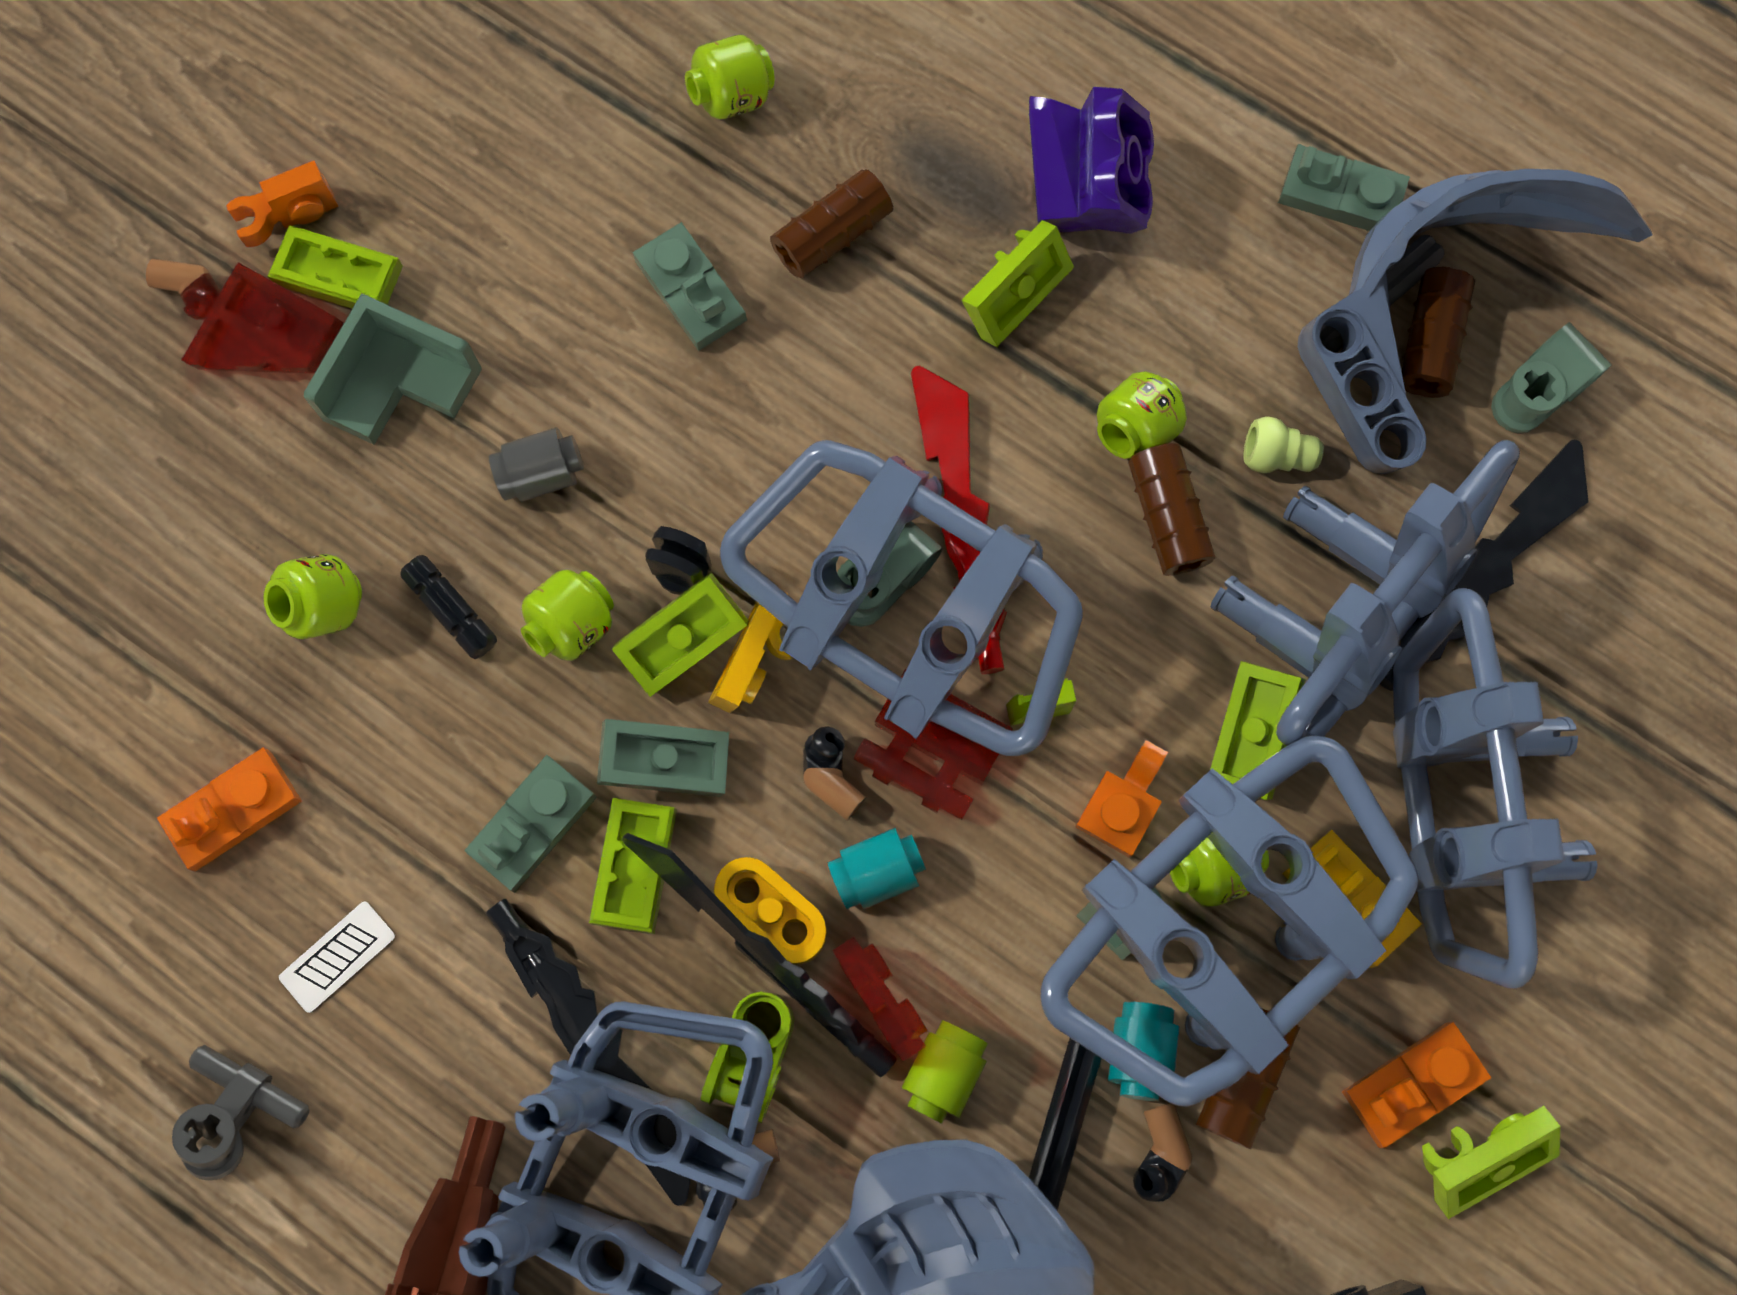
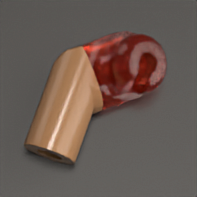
(190, 280)

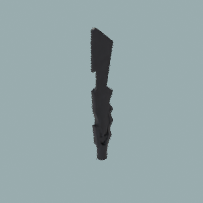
(1541, 507)
(766, 957)
(571, 1014)

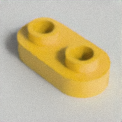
(773, 909)

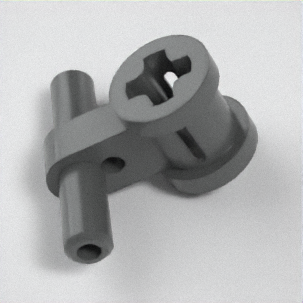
(244, 1091)

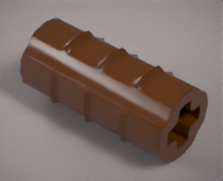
(832, 223)
(1437, 332)
(1171, 509)
(1242, 1106)

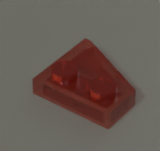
(261, 329)
(896, 1020)

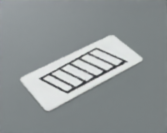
(336, 957)

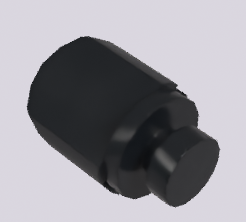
(678, 559)

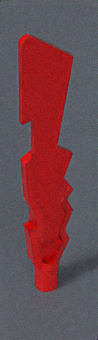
(946, 436)

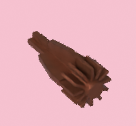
(455, 1207)

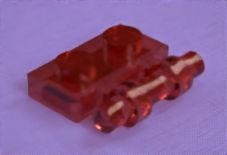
(947, 747)

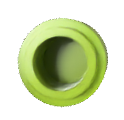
(945, 1072)

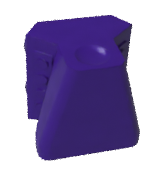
(1092, 162)

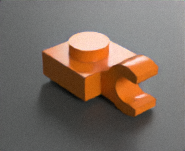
(290, 197)
(1121, 807)

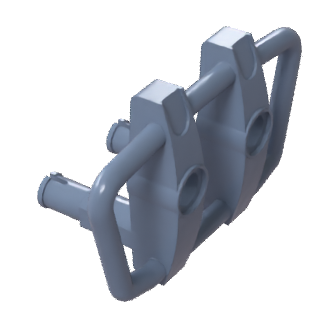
(867, 538)
(1365, 628)
(1479, 724)
(1314, 910)
(625, 1114)

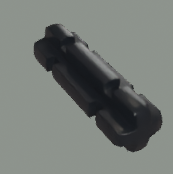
(448, 606)

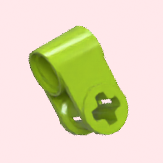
(731, 1060)

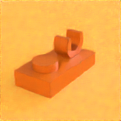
(229, 809)
(1416, 1084)

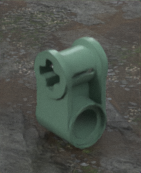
(1548, 380)
(905, 567)

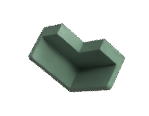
(381, 359)

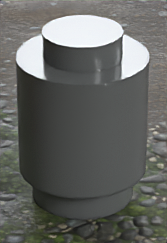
(536, 465)

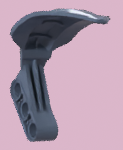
(1369, 352)
(945, 1224)

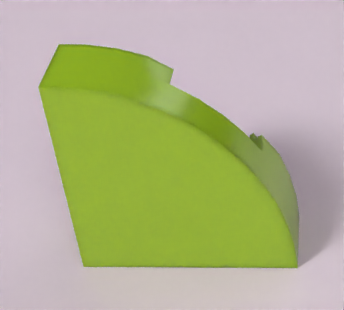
(1019, 704)

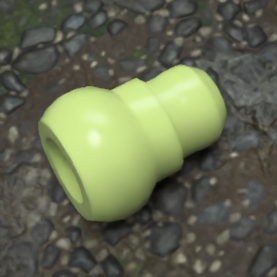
(1275, 446)

